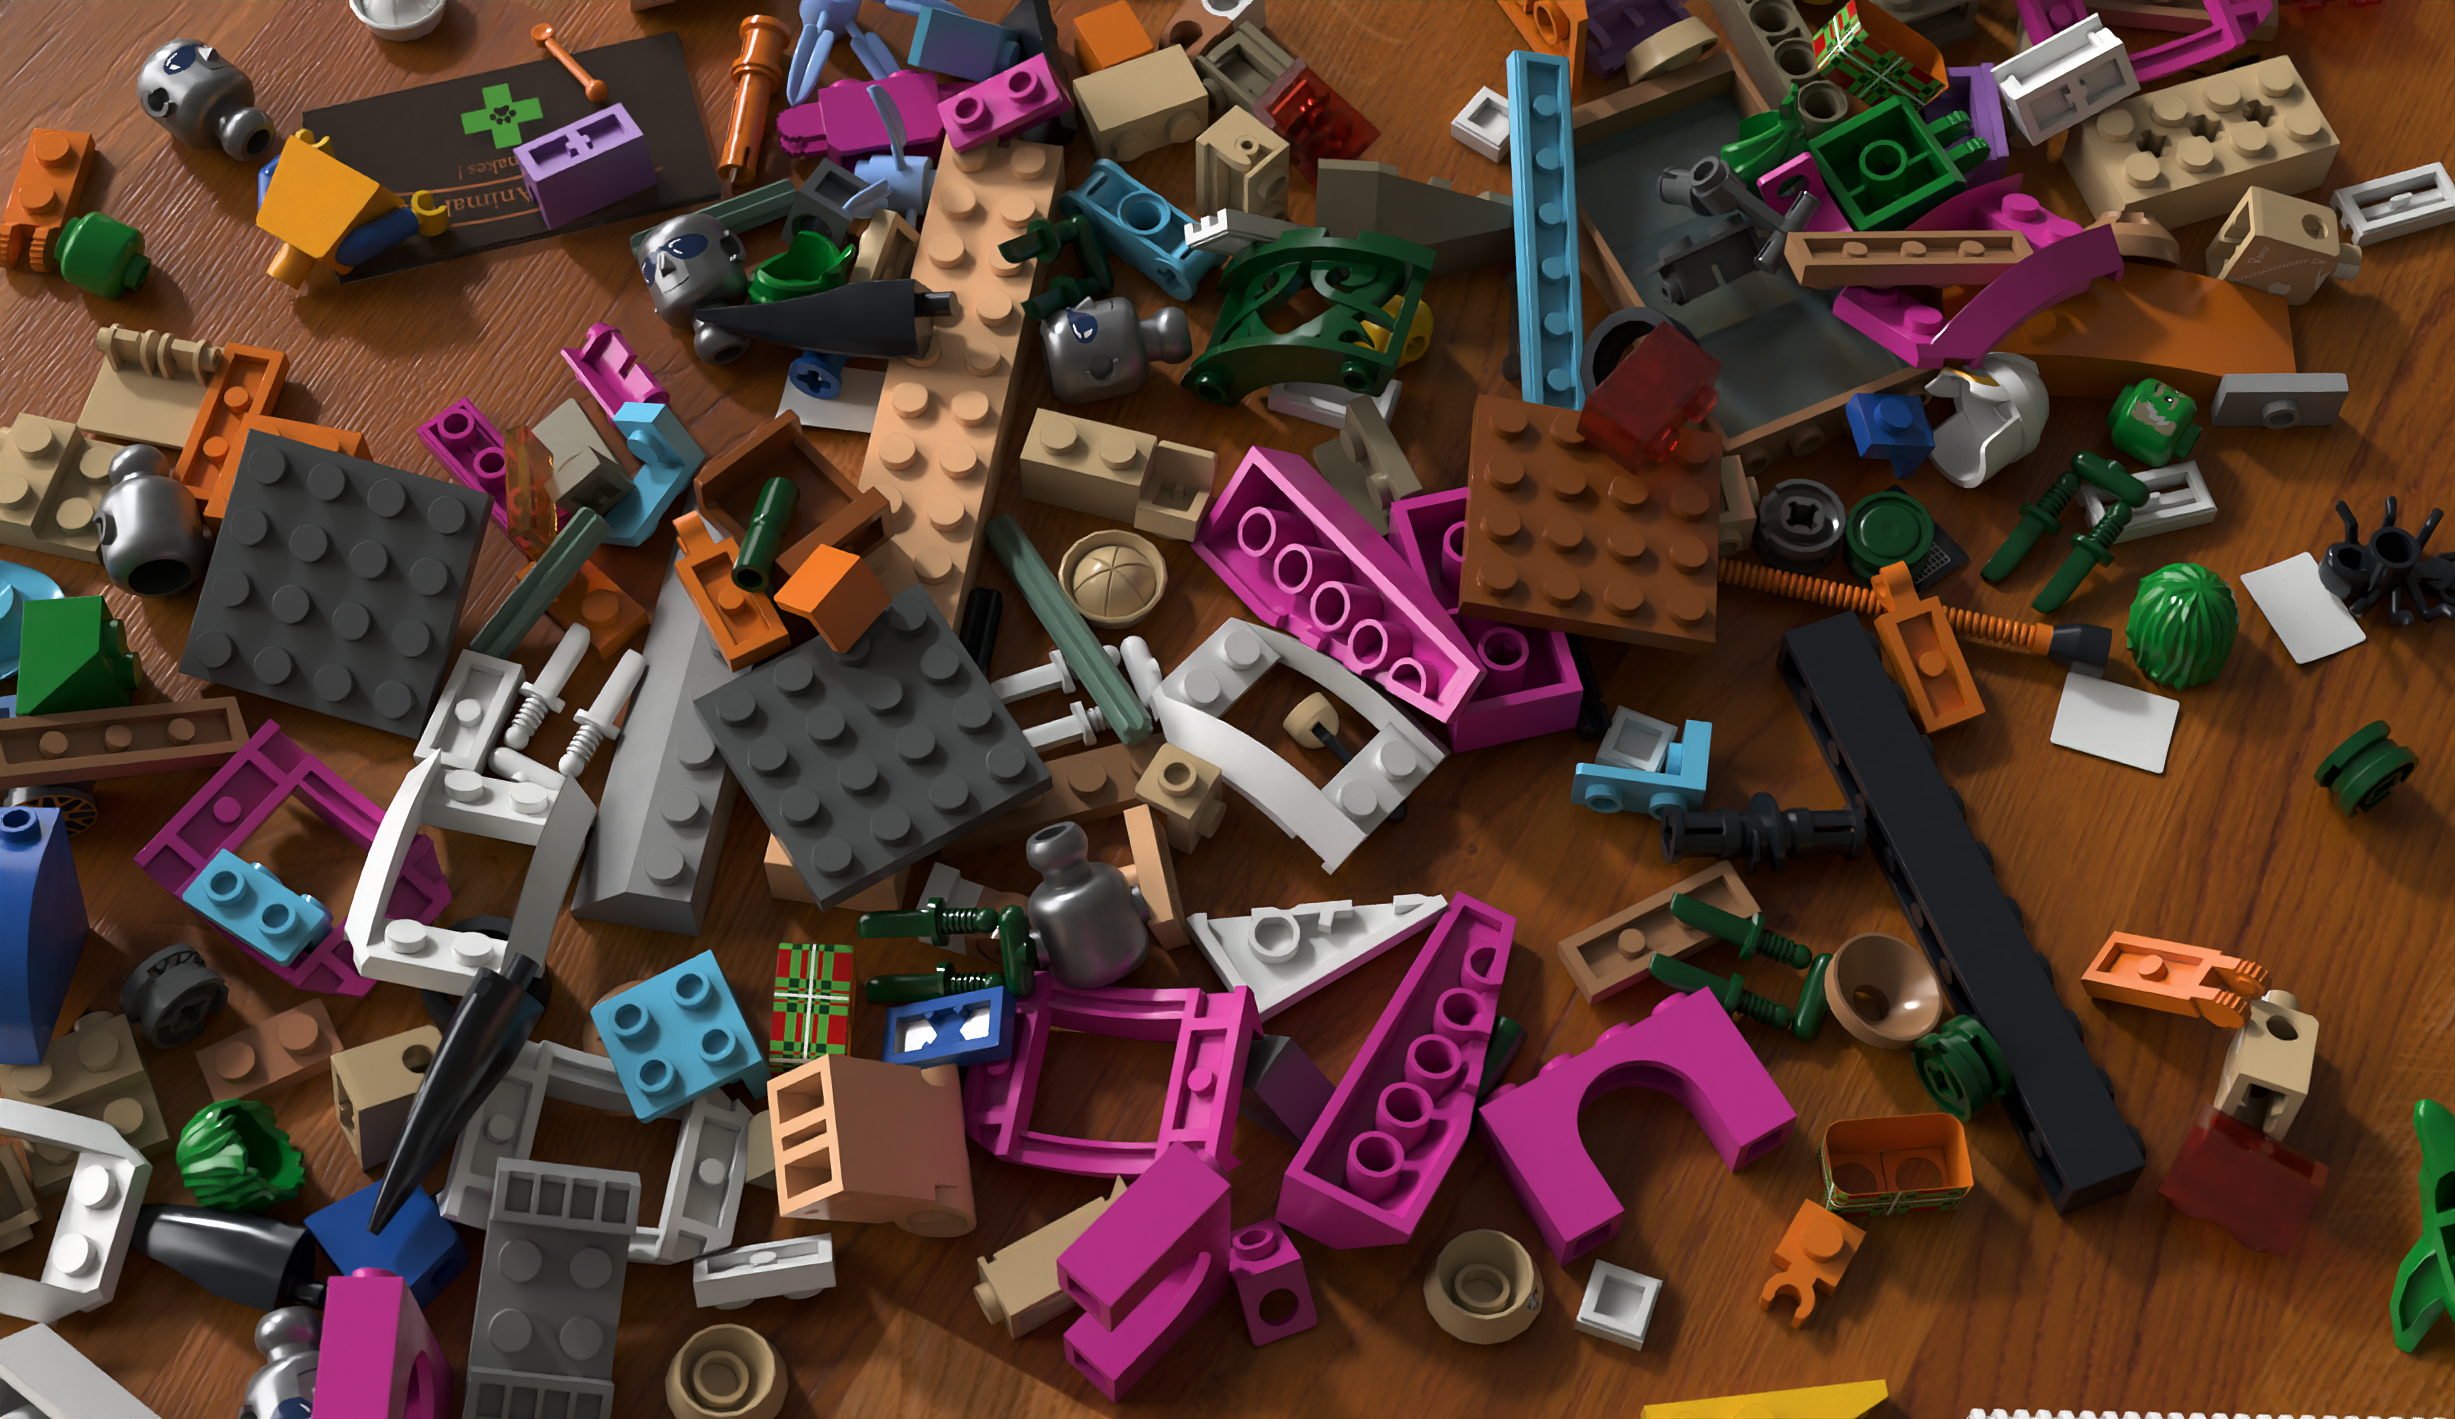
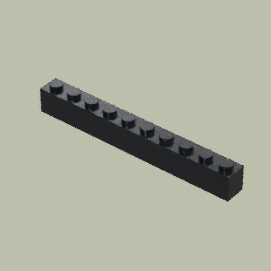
(1959, 913)

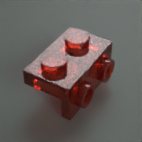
(1314, 119)

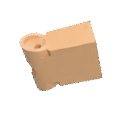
(872, 1145)

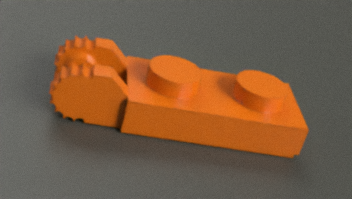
(45, 195)
(2175, 979)

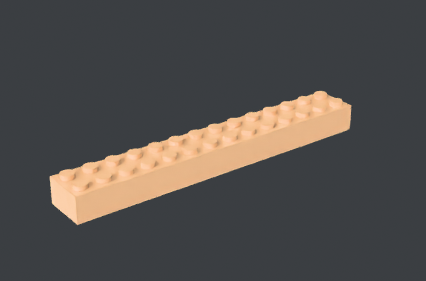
(951, 414)

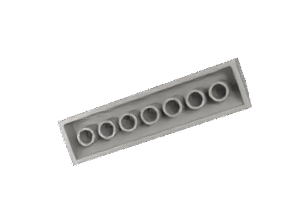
(667, 782)

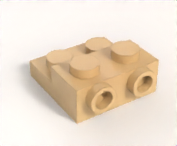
(52, 487)
(94, 1075)

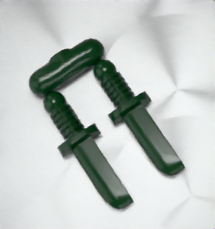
(1046, 243)
(2089, 550)
(939, 923)
(1730, 994)

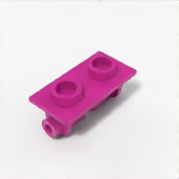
(604, 367)

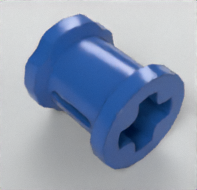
(806, 370)

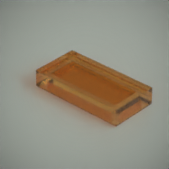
(529, 508)

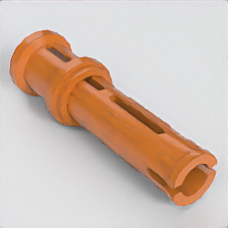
(756, 77)

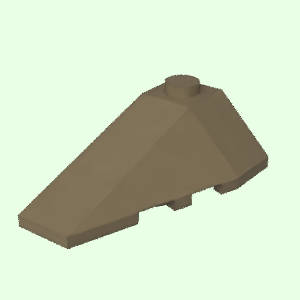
(1372, 198)

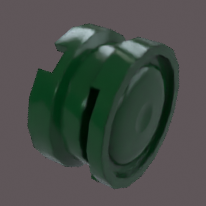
(1884, 532)
(2366, 768)
(1962, 1068)

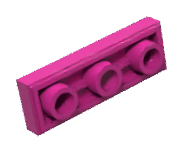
(474, 457)

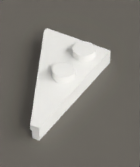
(1306, 947)

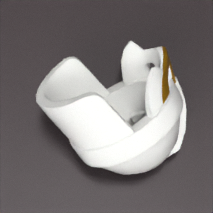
(1996, 417)

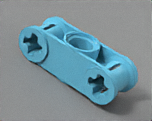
(1120, 207)

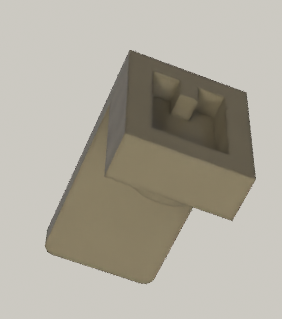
(584, 463)

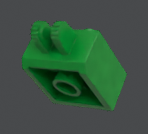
(1892, 166)

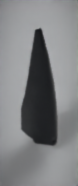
(853, 320)
(463, 1072)
(233, 1254)

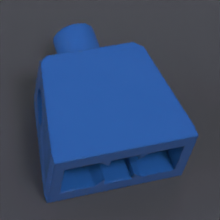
(412, 1245)

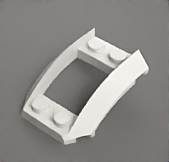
(1356, 799)
(482, 806)
(704, 1174)
(94, 1219)

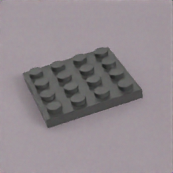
(337, 584)
(872, 749)

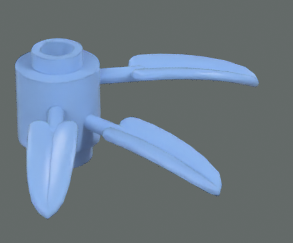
(832, 19)
(896, 180)

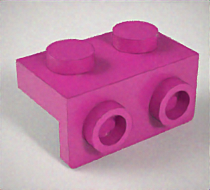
(1004, 105)

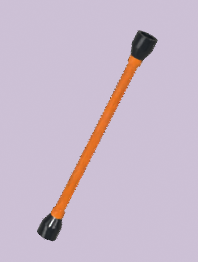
(2074, 646)

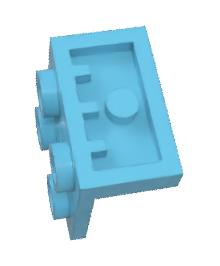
(680, 1038)

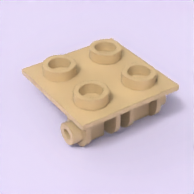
(148, 386)

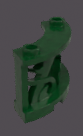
(1262, 278)

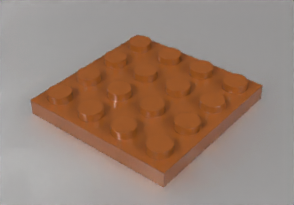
(1581, 542)

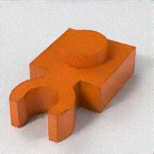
(1814, 1255)

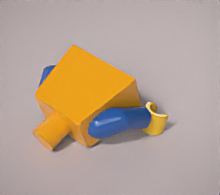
(333, 211)

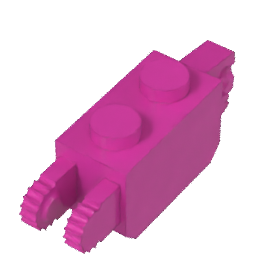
(850, 127)

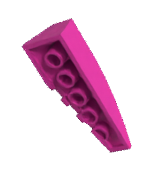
(1335, 582)
(1407, 1094)

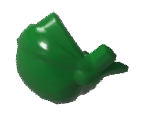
(1767, 143)
(806, 269)

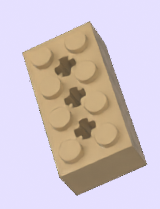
(2202, 145)

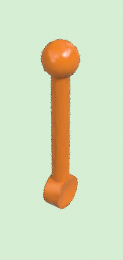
(544, 37)

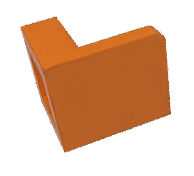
(1109, 38)
(835, 595)

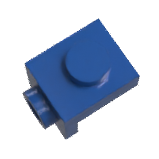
(1891, 429)

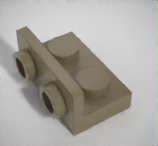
(1367, 464)

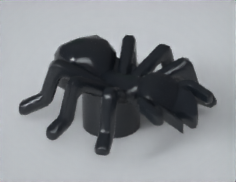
(2388, 566)

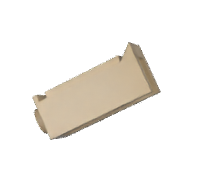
(1024, 1278)

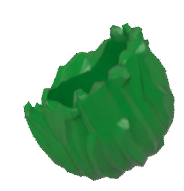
(2182, 624)
(239, 1158)

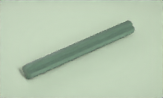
(1068, 630)

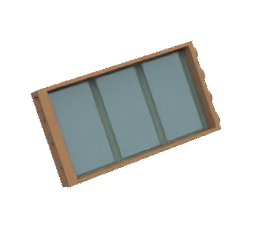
(1779, 344)

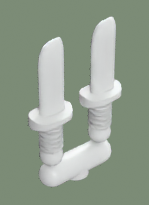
(543, 697)
(1081, 725)

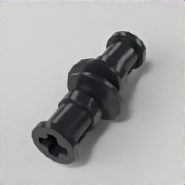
(1762, 832)

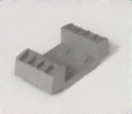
(550, 1291)

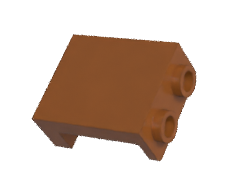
(829, 505)

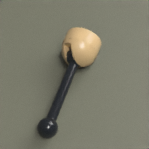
(1315, 725)

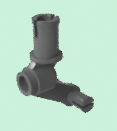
(1718, 189)

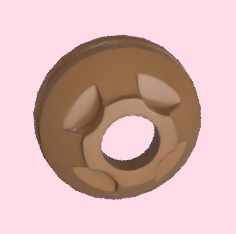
(2141, 238)
(1895, 978)

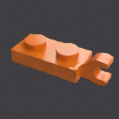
(738, 621)
(1924, 654)

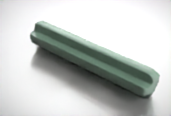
(744, 210)
(542, 584)

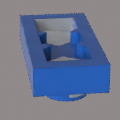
(951, 1029)

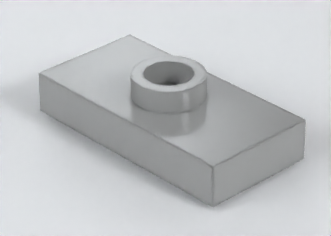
(2279, 399)

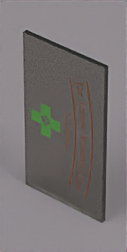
(462, 137)

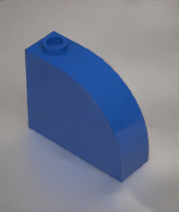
(39, 929)

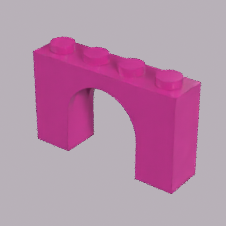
(1680, 1050)
(1148, 1268)
(379, 1353)

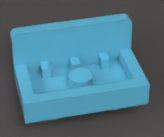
(258, 908)

